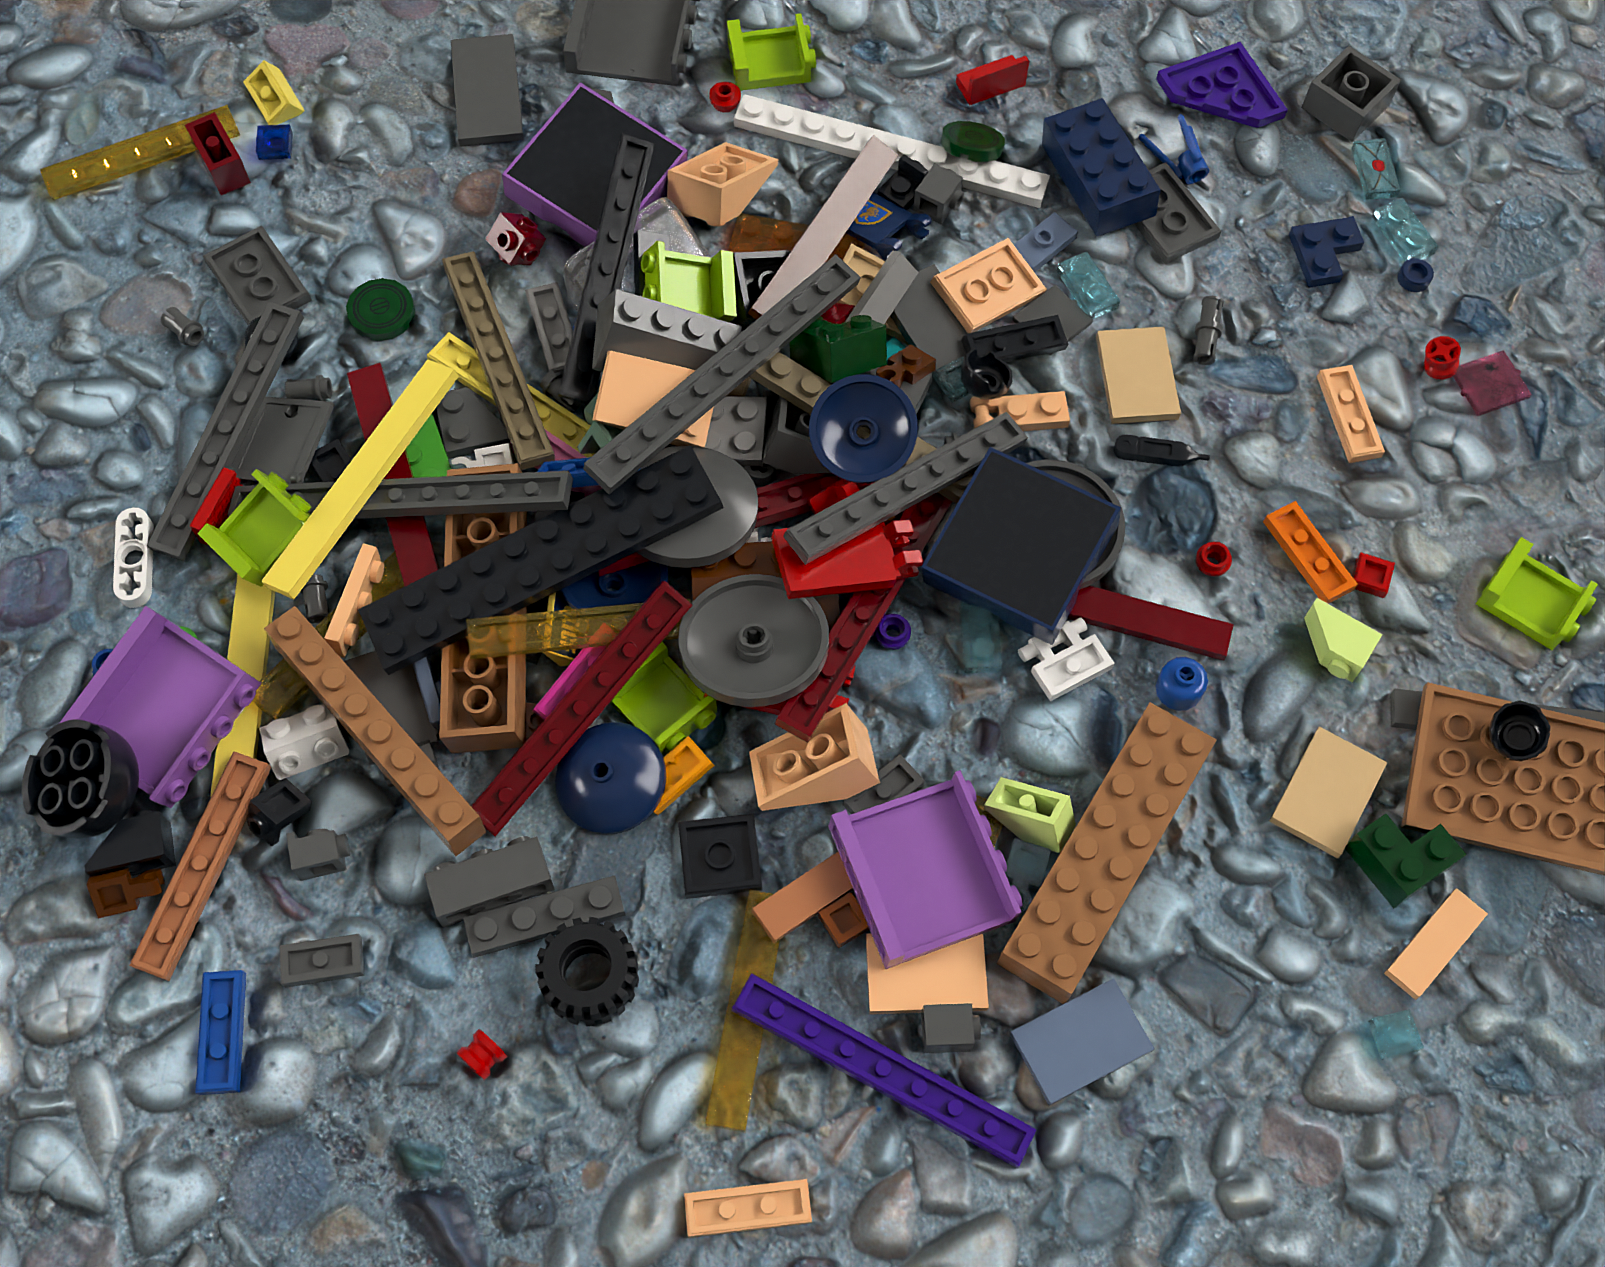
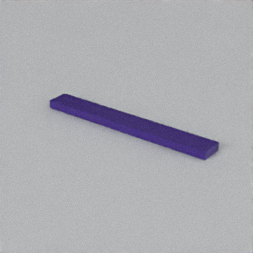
(884, 1070)

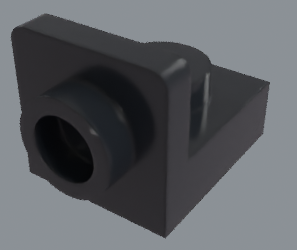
(902, 184)
(276, 810)

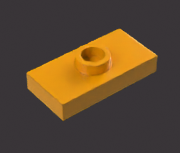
(683, 768)

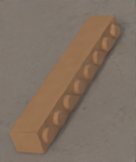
(376, 731)

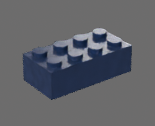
(1100, 167)

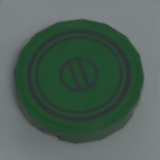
(972, 139)
(380, 309)

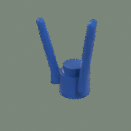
(1191, 163)

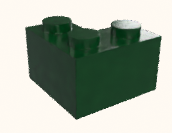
(841, 349)
(1396, 864)

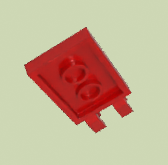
(852, 567)

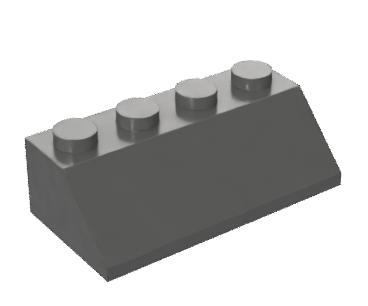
(657, 331)

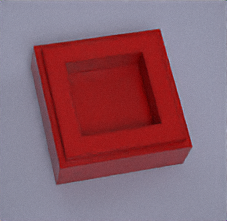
(1373, 574)

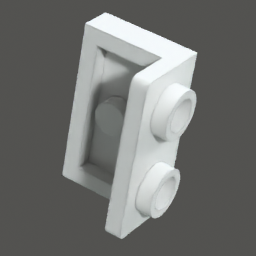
(303, 741)

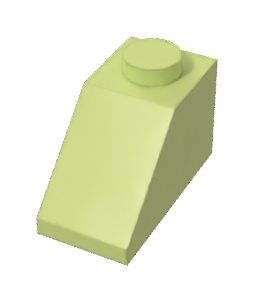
(1340, 640)
(1033, 813)

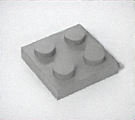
(739, 429)

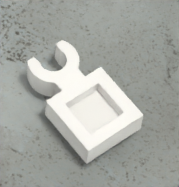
(488, 456)

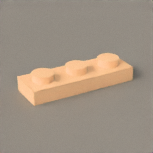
(357, 593)

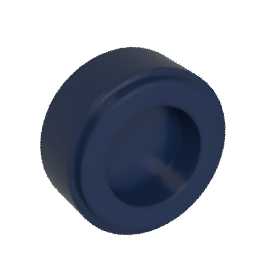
(1415, 275)

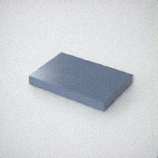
(1081, 1041)

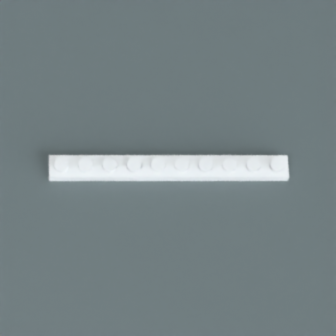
(850, 138)

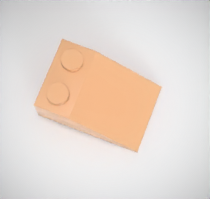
(718, 182)
(634, 385)
(826, 769)

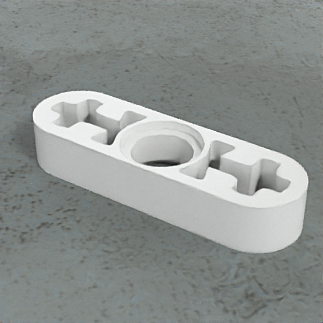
(143, 569)

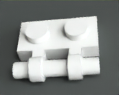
(1070, 667)

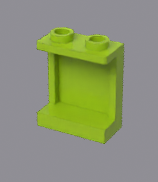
(770, 55)
(691, 281)
(258, 528)
(1536, 598)
(664, 701)

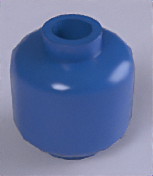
(1181, 683)

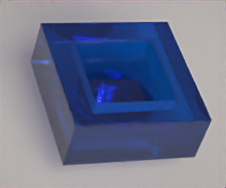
(274, 142)

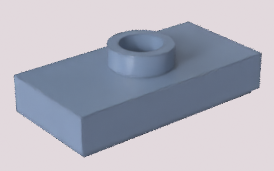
(1046, 241)
(430, 689)

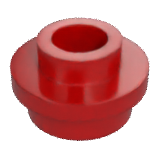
(725, 96)
(1219, 552)

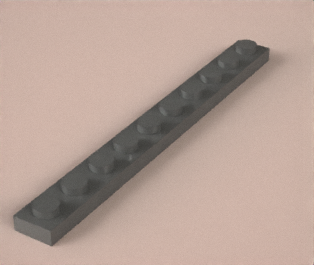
(720, 375)
(447, 494)

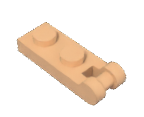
(1029, 411)

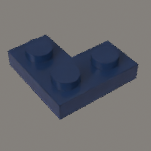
(1320, 243)

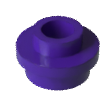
(895, 622)

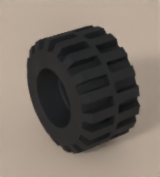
(580, 940)

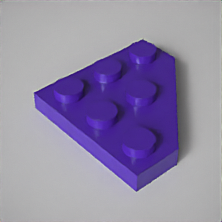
(1224, 85)

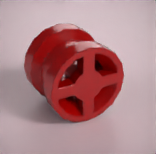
(1445, 349)
(481, 1054)

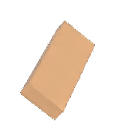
(1350, 414)
(1435, 943)
(747, 1208)

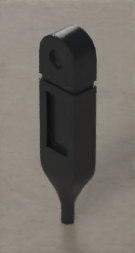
(1155, 451)

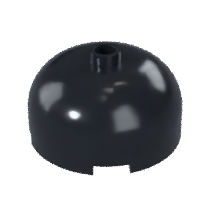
(80, 780)

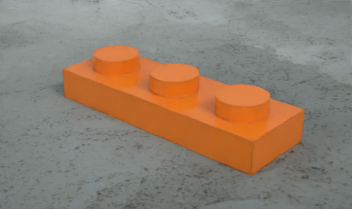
(1310, 553)

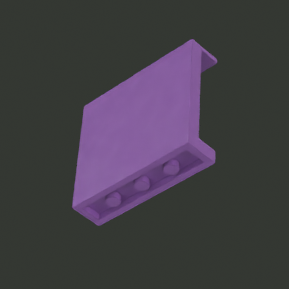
(167, 701)
(925, 870)

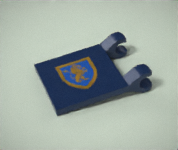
(881, 220)

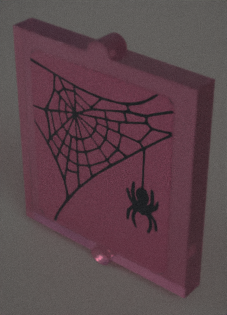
(1491, 383)

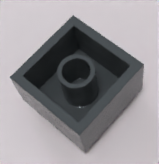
(1350, 93)

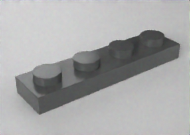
(541, 915)

